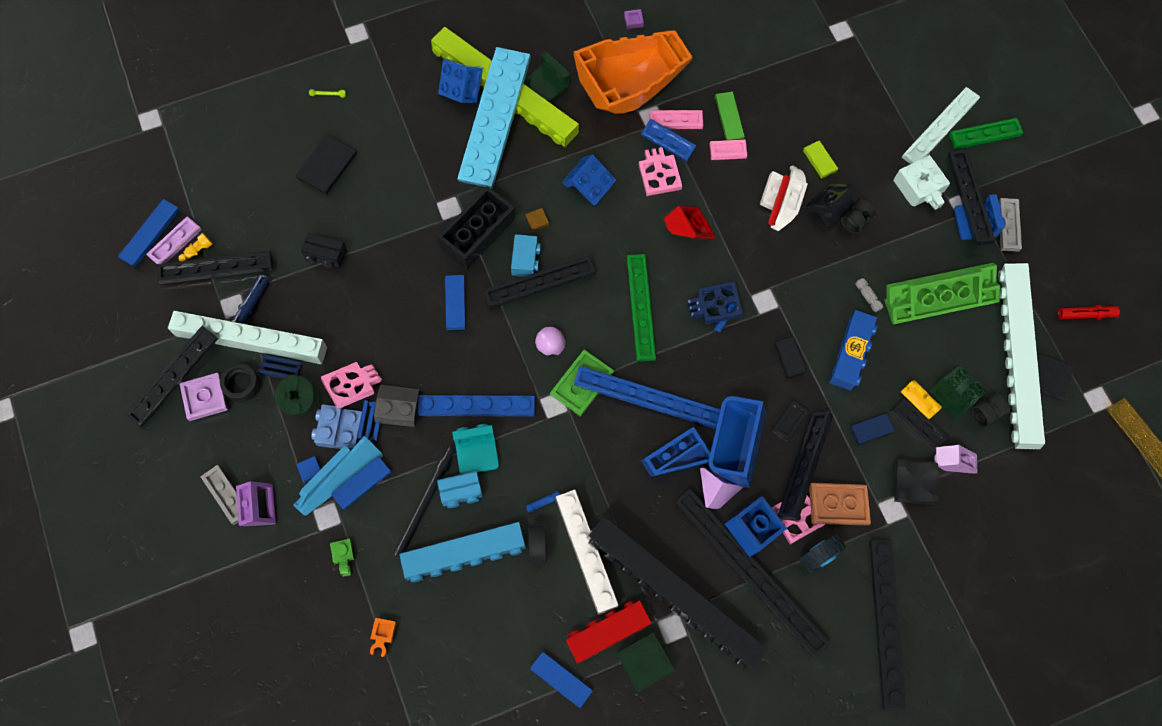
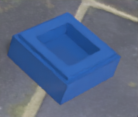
(308, 468)

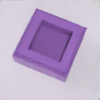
(633, 19)

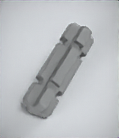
(869, 295)

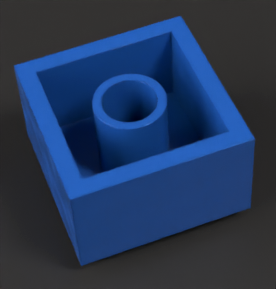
(755, 526)

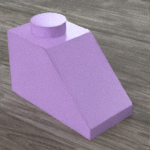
(956, 459)

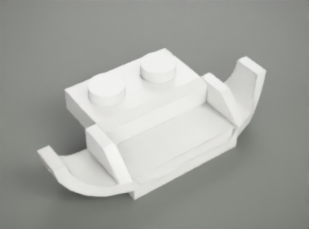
(792, 198)

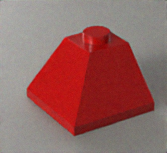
(689, 222)

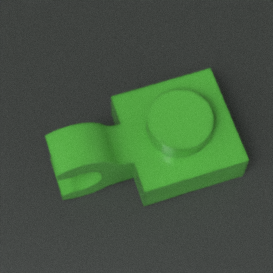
(342, 553)

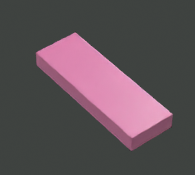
(678, 118)

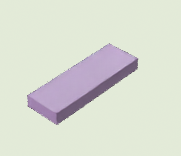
(174, 241)

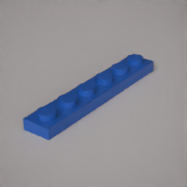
(475, 405)

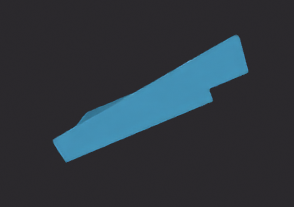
(335, 474)

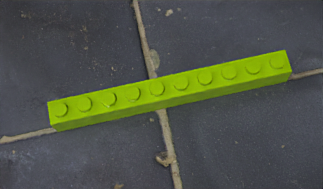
(530, 104)

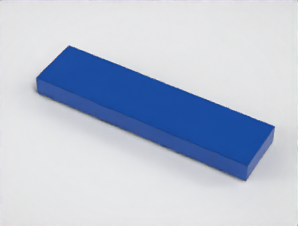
(149, 233)

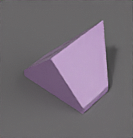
(717, 489)

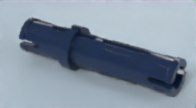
(246, 307)

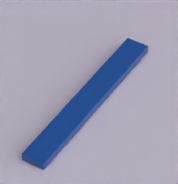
(647, 397)

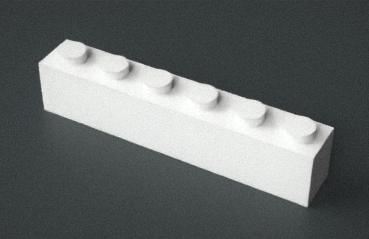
(587, 556)

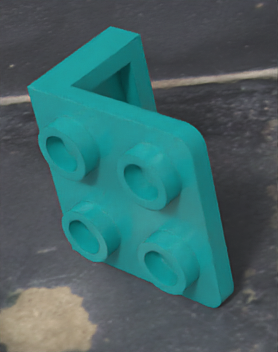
(476, 449)

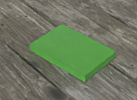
(575, 397)

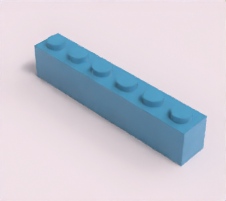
(462, 551)

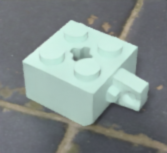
(922, 182)

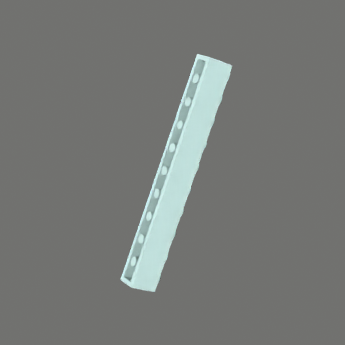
(1021, 358)

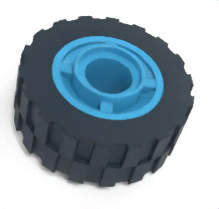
(823, 553)

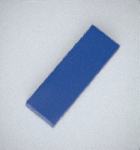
(668, 140)
(455, 302)
(361, 483)
(561, 680)

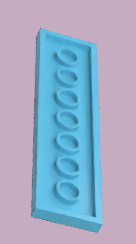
(494, 117)

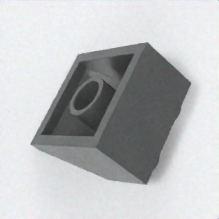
(396, 405)

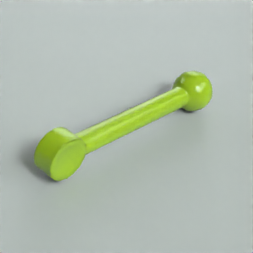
(341, 93)

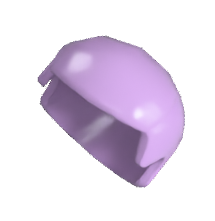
(550, 341)

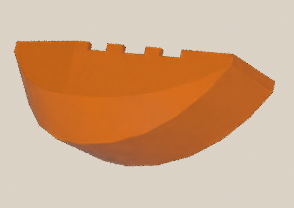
(630, 71)

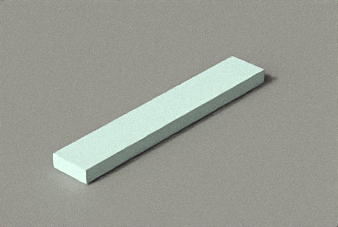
(941, 126)

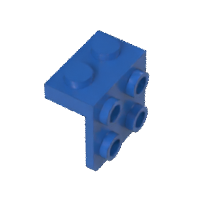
(993, 210)

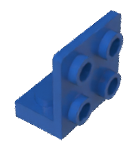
(460, 81)
(590, 179)

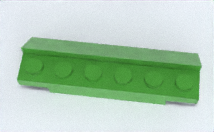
(942, 293)

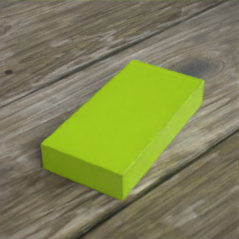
(820, 159)

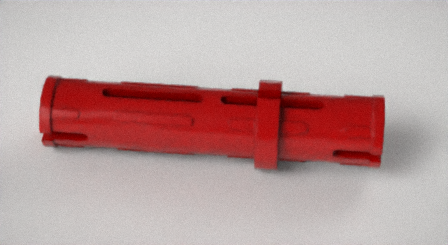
(1096, 312)

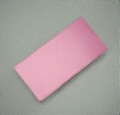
(728, 149)

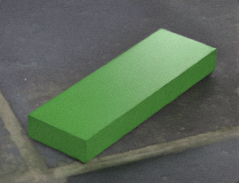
(729, 116)

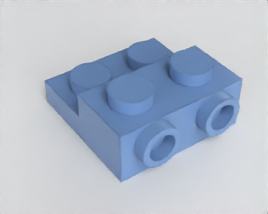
(336, 427)

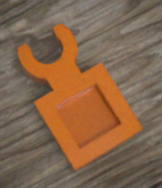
(382, 632)

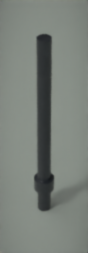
(442, 466)

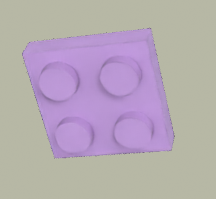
(203, 397)

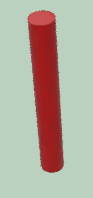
(779, 199)

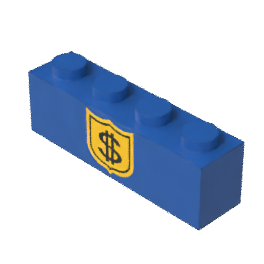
(853, 350)

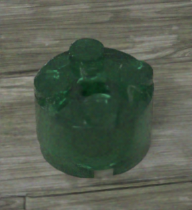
(306, 390)

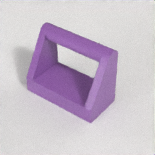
(248, 504)

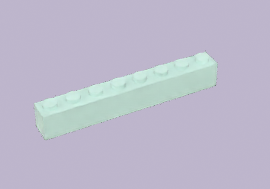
(251, 337)

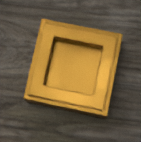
(537, 219)

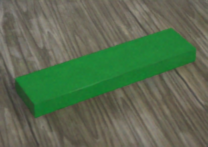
(986, 133)

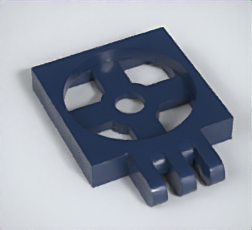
(699, 306)

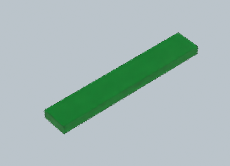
(641, 308)

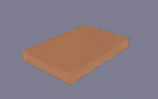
(839, 504)

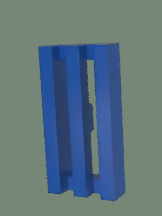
(363, 419)

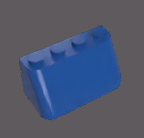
(737, 439)

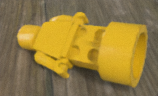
(193, 249)

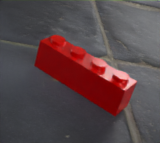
(608, 631)

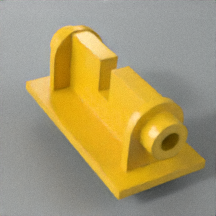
(921, 399)

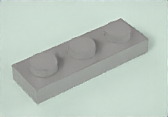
(1011, 235)
(223, 492)

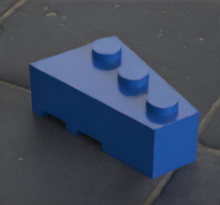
(679, 454)

